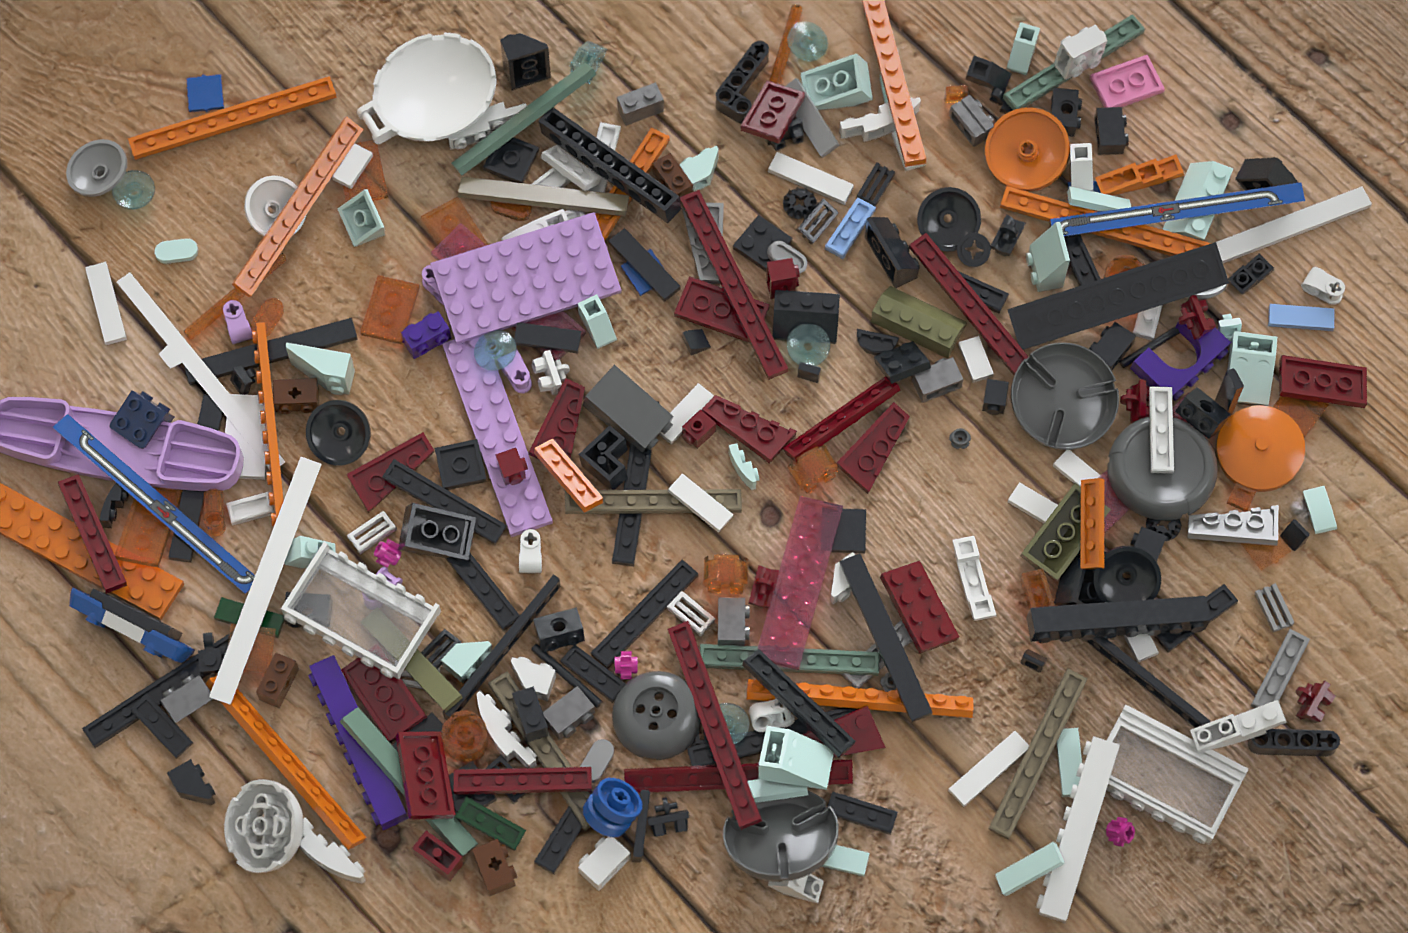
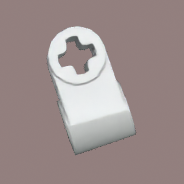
(1322, 286)
(530, 555)
(770, 714)

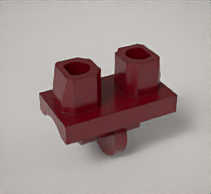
(1194, 317)
(1136, 401)
(763, 587)
(1310, 699)

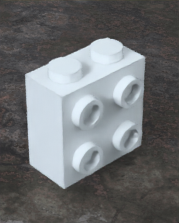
(1080, 51)

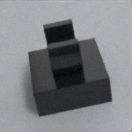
(242, 379)

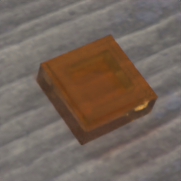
(955, 93)
(1241, 497)

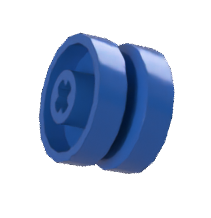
(612, 807)

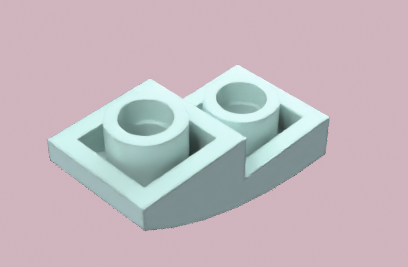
(744, 469)
(1319, 509)

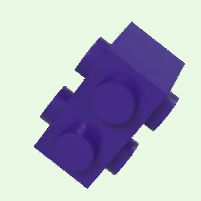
(425, 334)

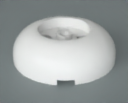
(280, 826)

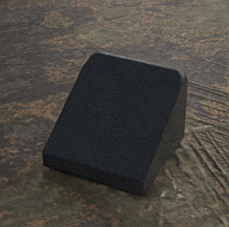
(695, 341)
(1294, 535)
(1033, 660)

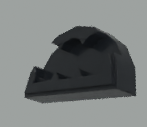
(874, 342)

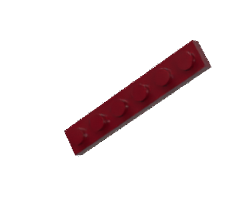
(842, 418)
(92, 534)
(523, 780)

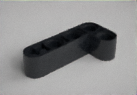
(745, 79)
(1294, 745)

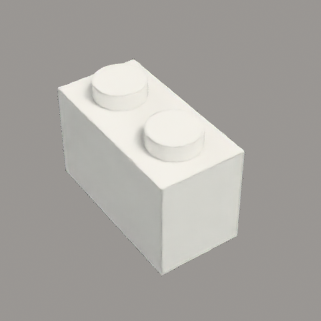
(603, 862)

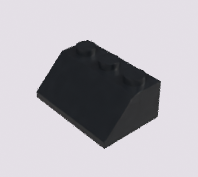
(524, 60)
(891, 251)
(802, 308)
(1076, 585)

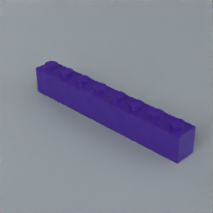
(340, 702)

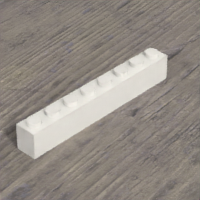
(1079, 828)

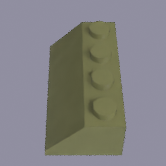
(918, 321)
(1059, 537)

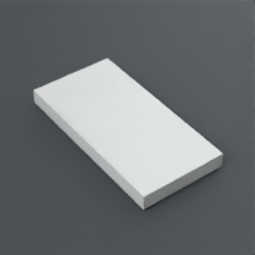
(253, 465)

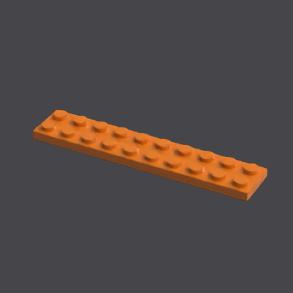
(61, 543)

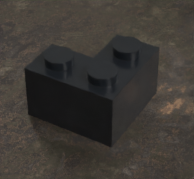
(1264, 173)
(602, 457)

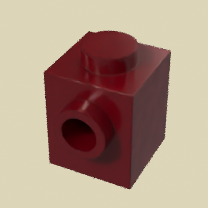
(698, 429)
(511, 466)

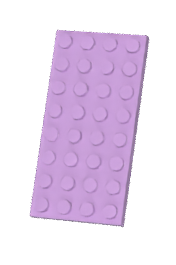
(525, 277)

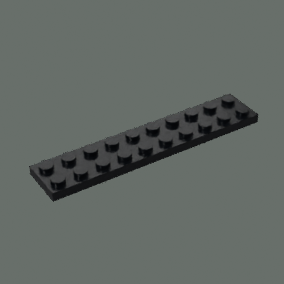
(1118, 296)

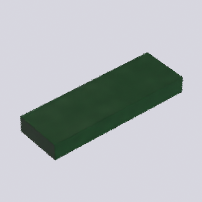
(229, 612)
(490, 823)

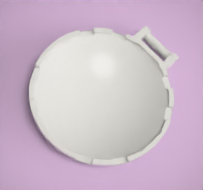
(431, 89)

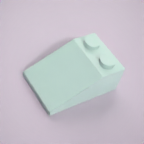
(838, 83)
(1049, 259)
(331, 368)

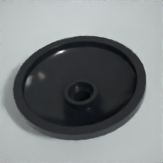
(963, 212)
(324, 434)
(1141, 585)

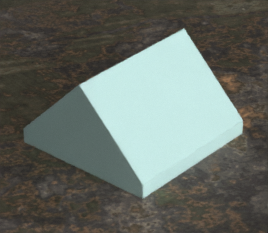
(361, 219)

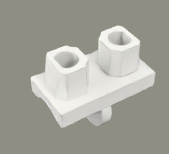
(554, 372)

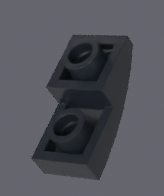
(1251, 274)
(114, 500)

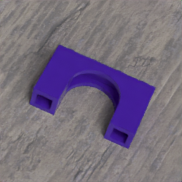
(1159, 374)

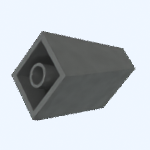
(628, 409)

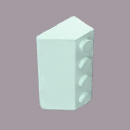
(1200, 181)

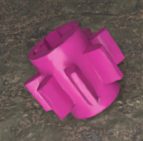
(387, 553)
(626, 665)
(1120, 831)

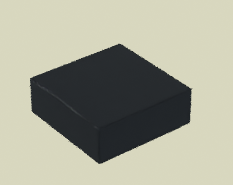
(809, 372)

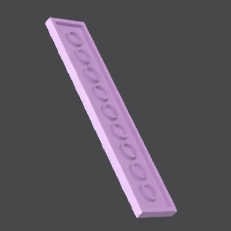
(497, 432)

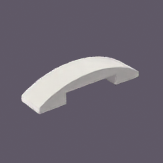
(972, 578)

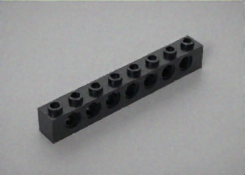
(610, 165)

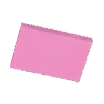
(1127, 83)

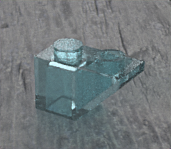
(589, 53)

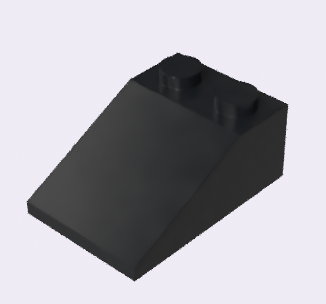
(436, 532)

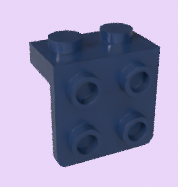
(140, 418)

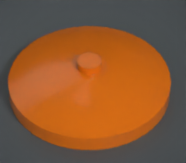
(1027, 149)
(1260, 448)

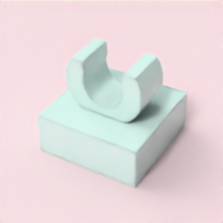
(1228, 325)

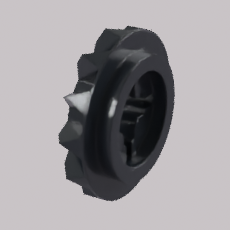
(799, 211)
(979, 257)
(1173, 528)

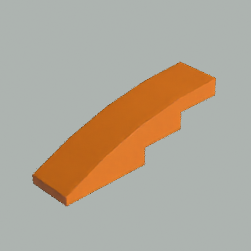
(1140, 176)

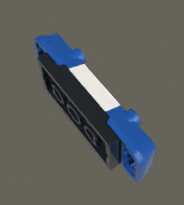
(108, 611)

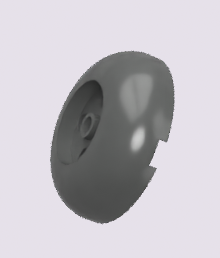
(673, 734)

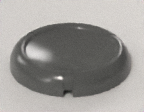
(1064, 396)
(1162, 494)
(788, 843)

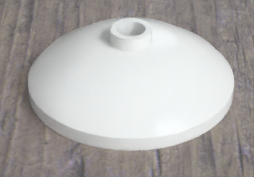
(265, 193)

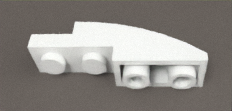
(489, 121)
(873, 125)
(545, 221)
(1238, 728)
(498, 729)
(330, 858)

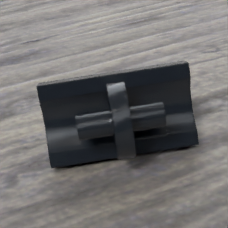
(794, 131)
(1007, 236)
(658, 821)

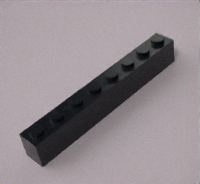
(1118, 619)

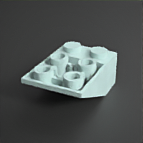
(1254, 361)
(794, 759)

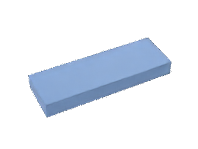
(850, 228)
(1301, 317)

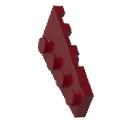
(562, 418)
(747, 427)
(872, 449)
(368, 478)
(861, 728)

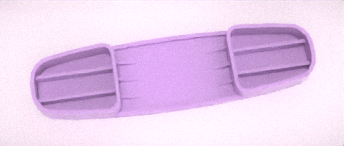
(176, 457)

